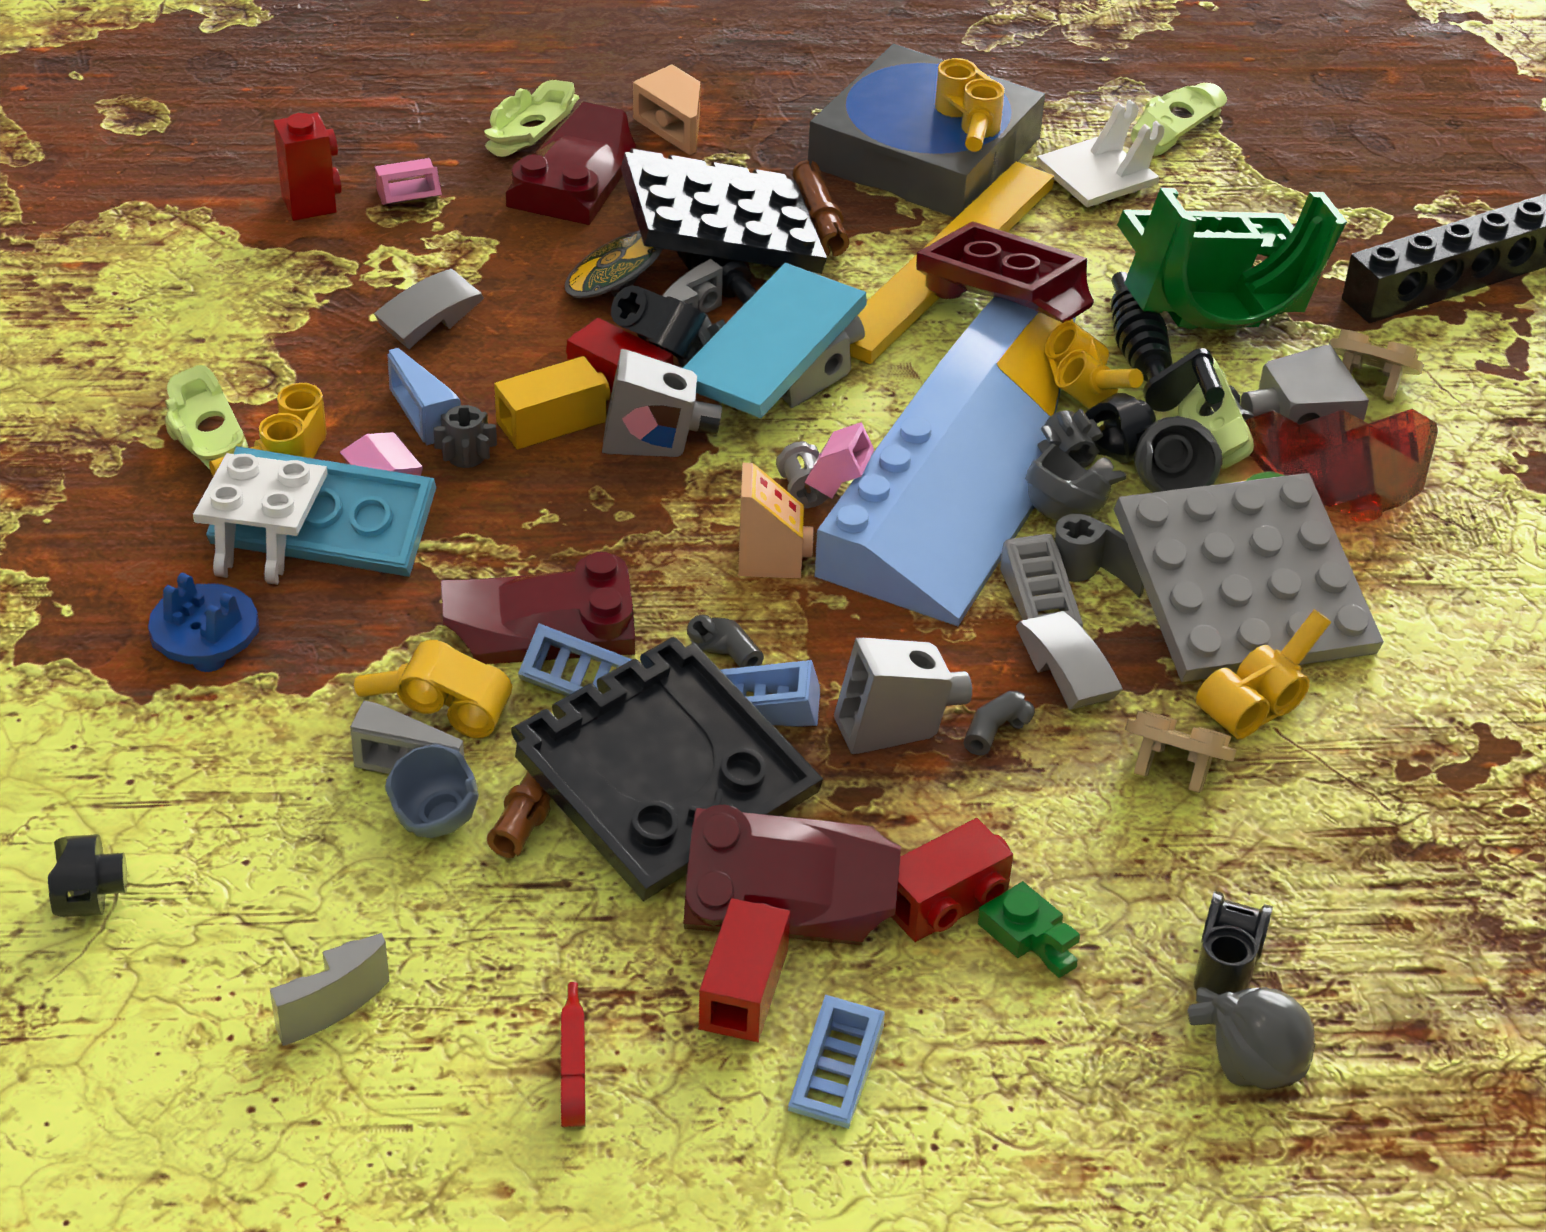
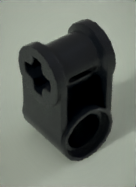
(658, 319)
(1230, 945)

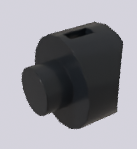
(1123, 425)
(86, 875)

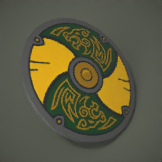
(611, 267)

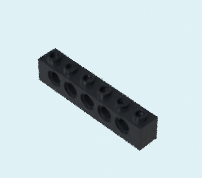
(1447, 260)

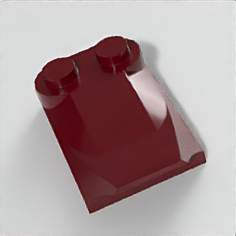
(573, 166)
(1009, 268)
(502, 613)
(827, 873)

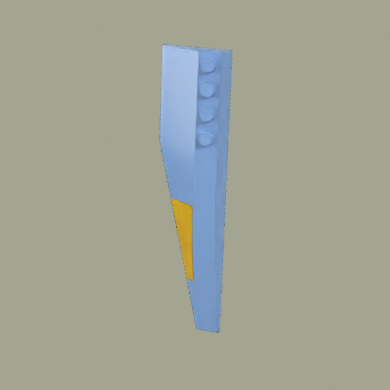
(949, 472)

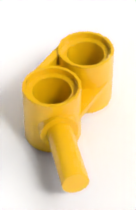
(972, 95)
(1080, 366)
(296, 428)
(446, 677)
(1265, 684)

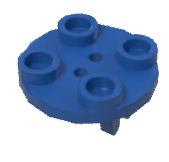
(202, 623)

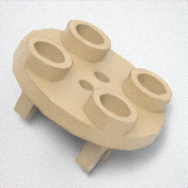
(1393, 360)
(1160, 730)

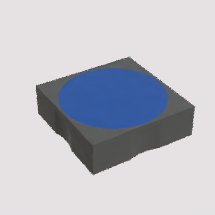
(895, 140)

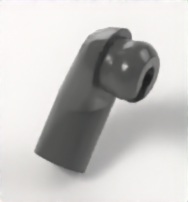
(724, 638)
(989, 717)

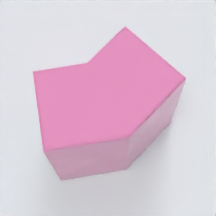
(409, 189)
(382, 452)
(841, 459)

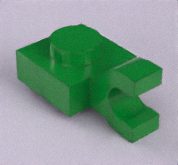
(1028, 922)

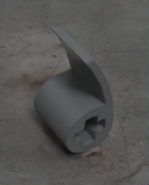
(1091, 544)

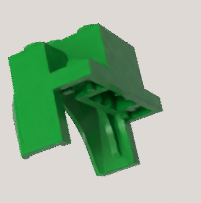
(1204, 260)

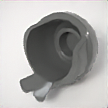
(1177, 455)
(1064, 487)
(1259, 1035)

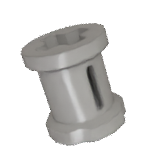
(790, 468)

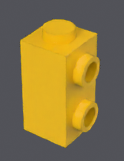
(551, 402)

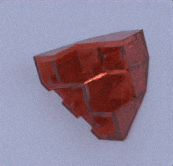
(1352, 463)

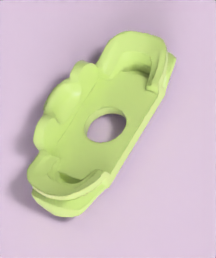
(1200, 100)
(549, 103)
(193, 398)
(1225, 424)

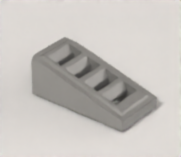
(1031, 558)
(384, 736)

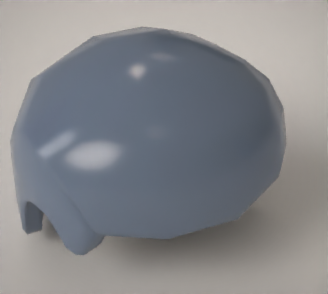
(432, 791)

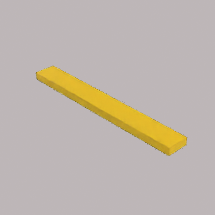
(906, 294)

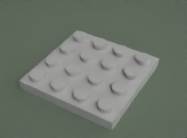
(1244, 572)

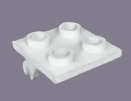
(1100, 167)
(260, 495)

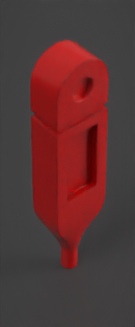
(573, 1060)

